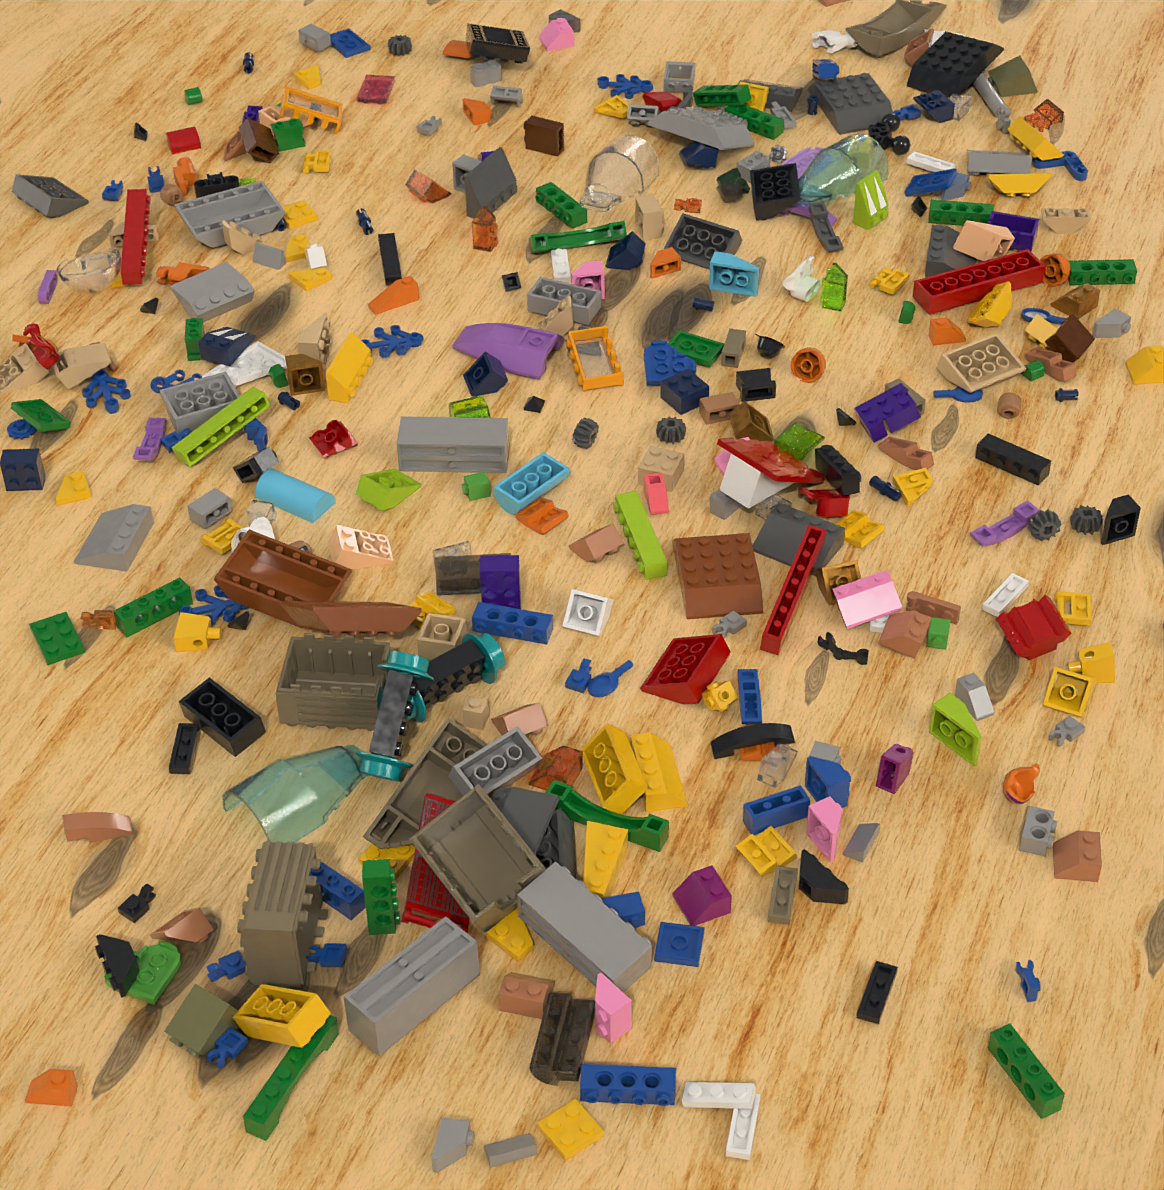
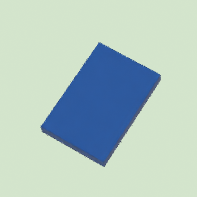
(348, 43)
(931, 182)

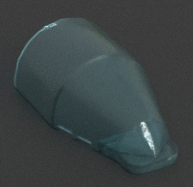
(840, 167)
(298, 791)

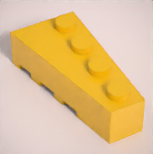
(603, 857)

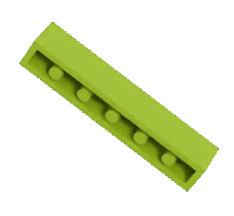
(221, 426)
(640, 535)

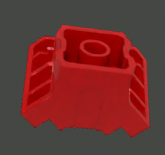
(1034, 628)

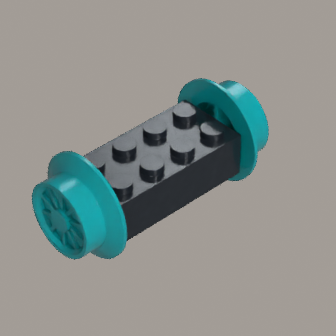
(455, 669)
(392, 716)

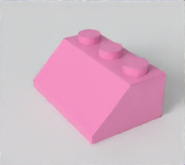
(867, 599)

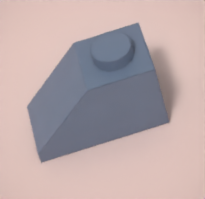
(958, 187)

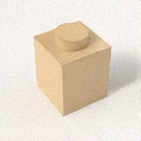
(475, 713)

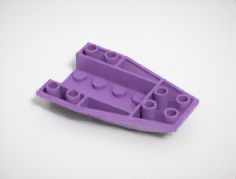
(517, 347)

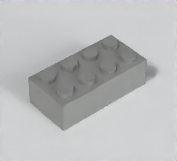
(548, 293)
(496, 764)

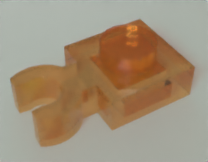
(1038, 121)
(690, 205)
(101, 618)

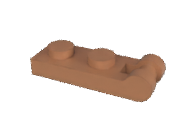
(933, 607)

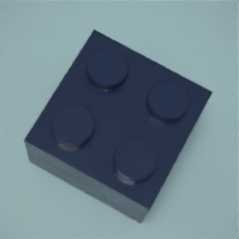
(684, 391)
(22, 469)

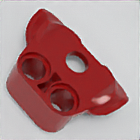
(44, 351)
(829, 501)

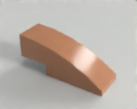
(1053, 363)
(907, 453)
(96, 826)

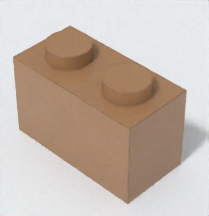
(717, 407)

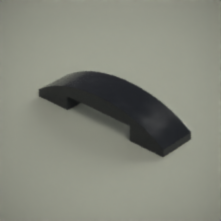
(749, 736)

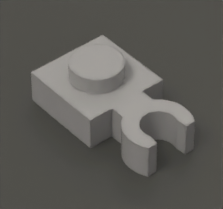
(1003, 119)
(428, 127)
(730, 623)
(1067, 729)

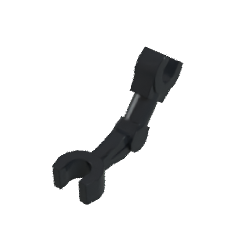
(860, 656)

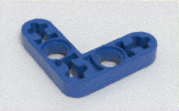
(1069, 160)

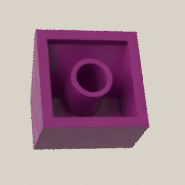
(703, 896)

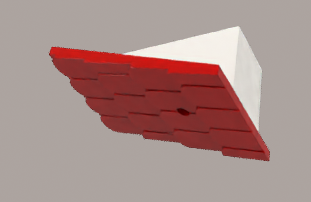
(761, 470)

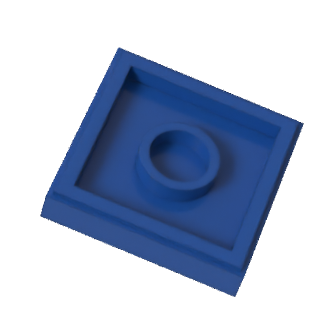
(679, 944)

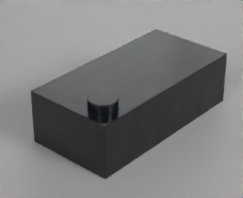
(222, 716)

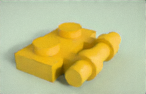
(319, 162)
(889, 280)

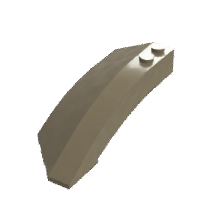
(895, 26)
(429, 774)

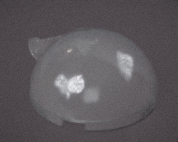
(91, 272)

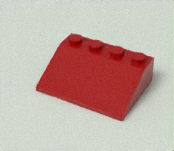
(687, 668)

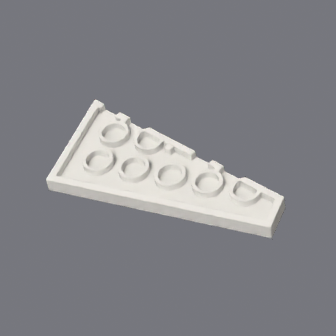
(251, 364)

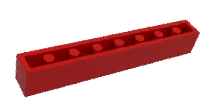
(135, 236)
(793, 590)

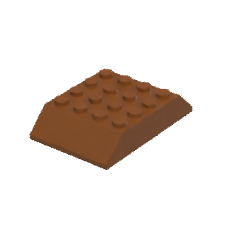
(271, 571)
(718, 575)
(351, 617)

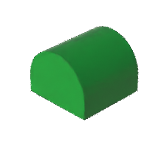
(193, 96)
(907, 312)
(1034, 370)
(278, 376)

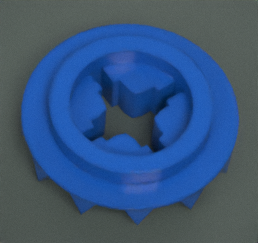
(16, 430)

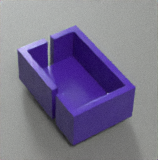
(1022, 228)
(893, 406)
(500, 580)

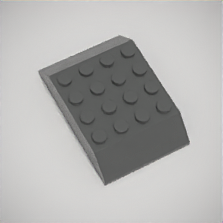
(851, 102)

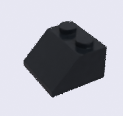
(1120, 520)

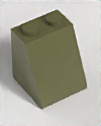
(1012, 78)
(201, 1022)

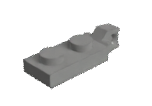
(783, 113)

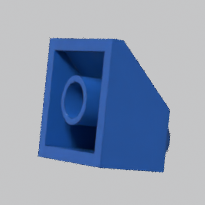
(827, 779)

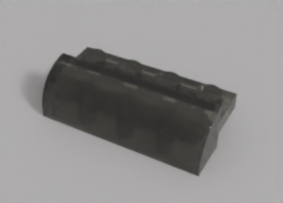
(459, 574)
(562, 1039)

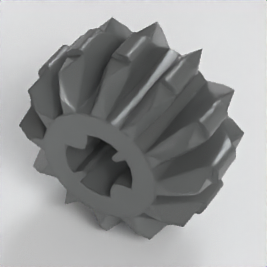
(399, 45)
(671, 430)
(585, 433)
(1086, 519)
(1044, 525)

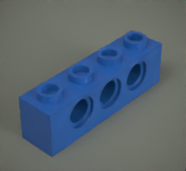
(825, 68)
(512, 623)
(339, 891)
(619, 1076)

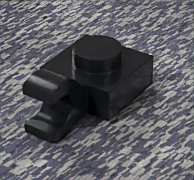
(136, 906)

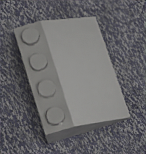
(998, 162)
(213, 292)
(198, 400)
(116, 538)

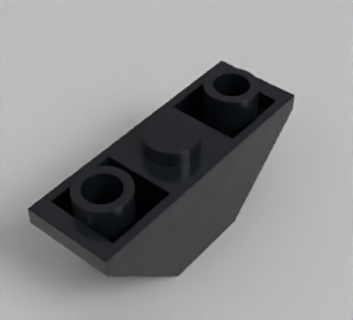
(820, 882)
(118, 961)

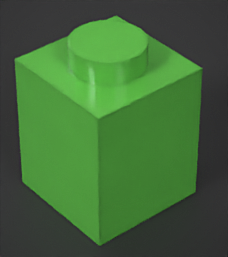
(476, 486)
(938, 633)

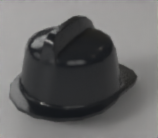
(769, 347)

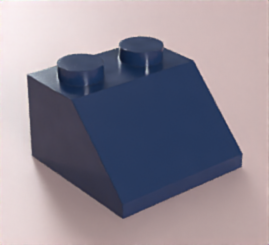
(626, 253)
(485, 376)

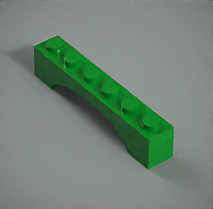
(566, 240)
(644, 831)
(267, 1107)

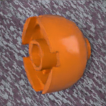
(1056, 269)
(808, 364)

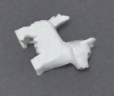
(833, 40)

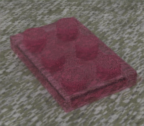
(376, 89)

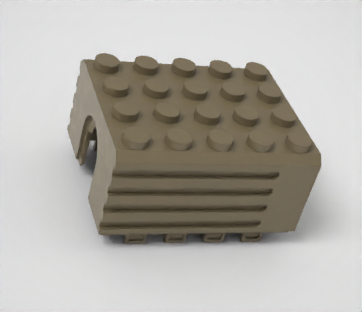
(332, 682)
(478, 857)
(281, 915)

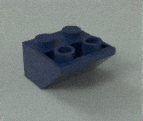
(936, 105)
(699, 154)

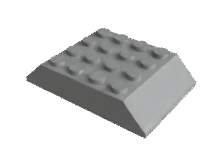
(704, 127)
(247, 206)

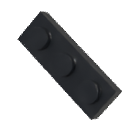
(184, 748)
(877, 992)

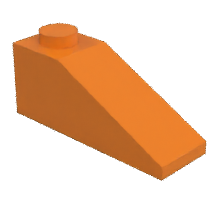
(396, 295)

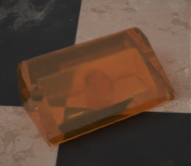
(1050, 112)

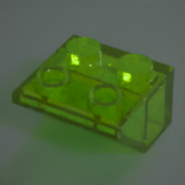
(834, 288)
(470, 408)
(798, 440)

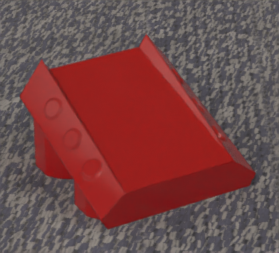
(661, 99)
(333, 439)

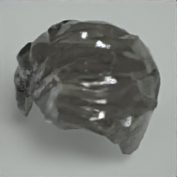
(731, 192)

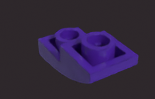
(252, 113)

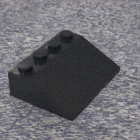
(774, 190)

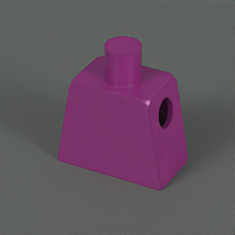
(896, 761)

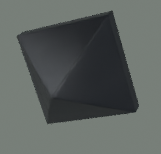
(140, 132)
(919, 206)
(511, 281)
(150, 306)
(534, 404)
(844, 419)
(240, 622)

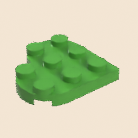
(157, 969)

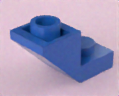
(257, 432)

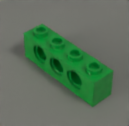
(722, 95)
(758, 121)
(561, 205)
(958, 212)
(1102, 272)
(153, 607)
(379, 896)
(1026, 1071)

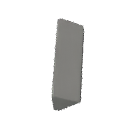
(269, 256)
(862, 841)
(510, 1150)

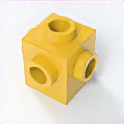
(719, 696)

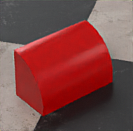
(183, 140)

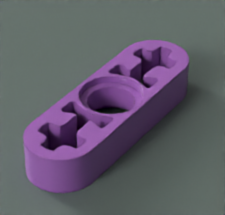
(47, 286)

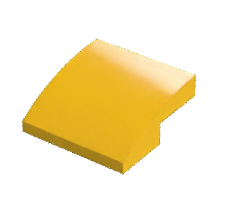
(860, 529)
(430, 604)
(766, 851)

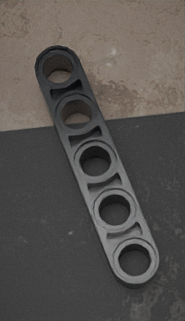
(389, 258)

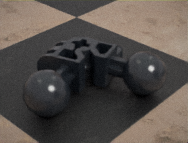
(883, 131)

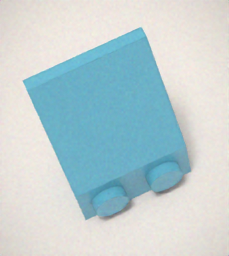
(733, 275)

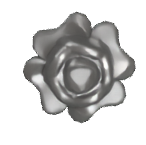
(778, 153)

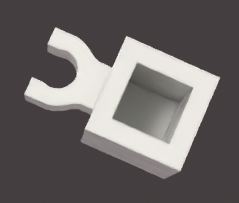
(315, 256)

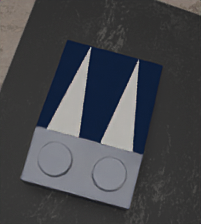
(224, 345)

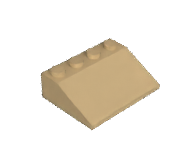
(980, 363)

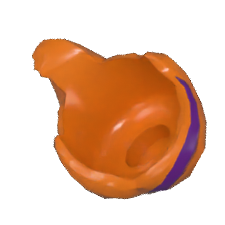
(1019, 784)

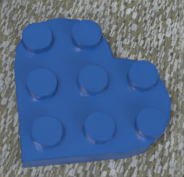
(664, 361)

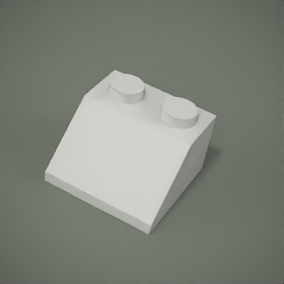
(587, 612)

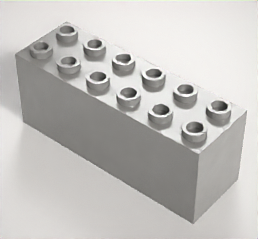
(453, 444)
(583, 928)
(412, 986)

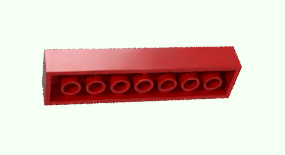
(976, 280)

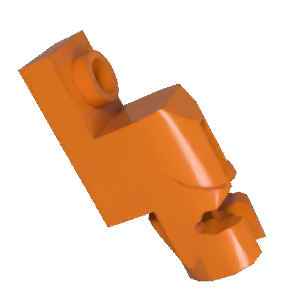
(184, 174)
(182, 271)

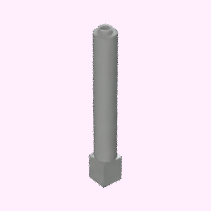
(988, 93)

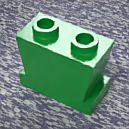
(288, 134)
(193, 334)

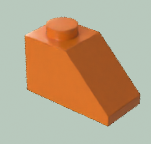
(476, 111)
(665, 262)
(945, 332)
(53, 1088)

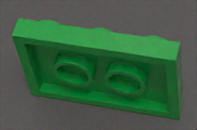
(700, 349)
(40, 415)
(57, 638)

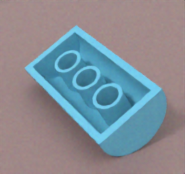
(529, 483)
(293, 495)

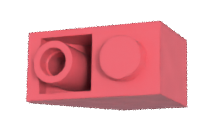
(655, 493)

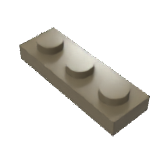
(782, 895)

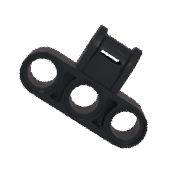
(215, 184)

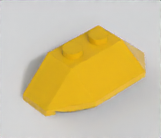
(1018, 183)
(992, 307)

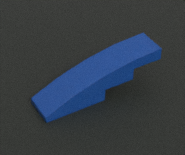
(749, 696)

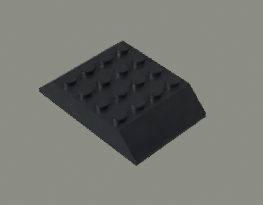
(497, 43)
(952, 64)

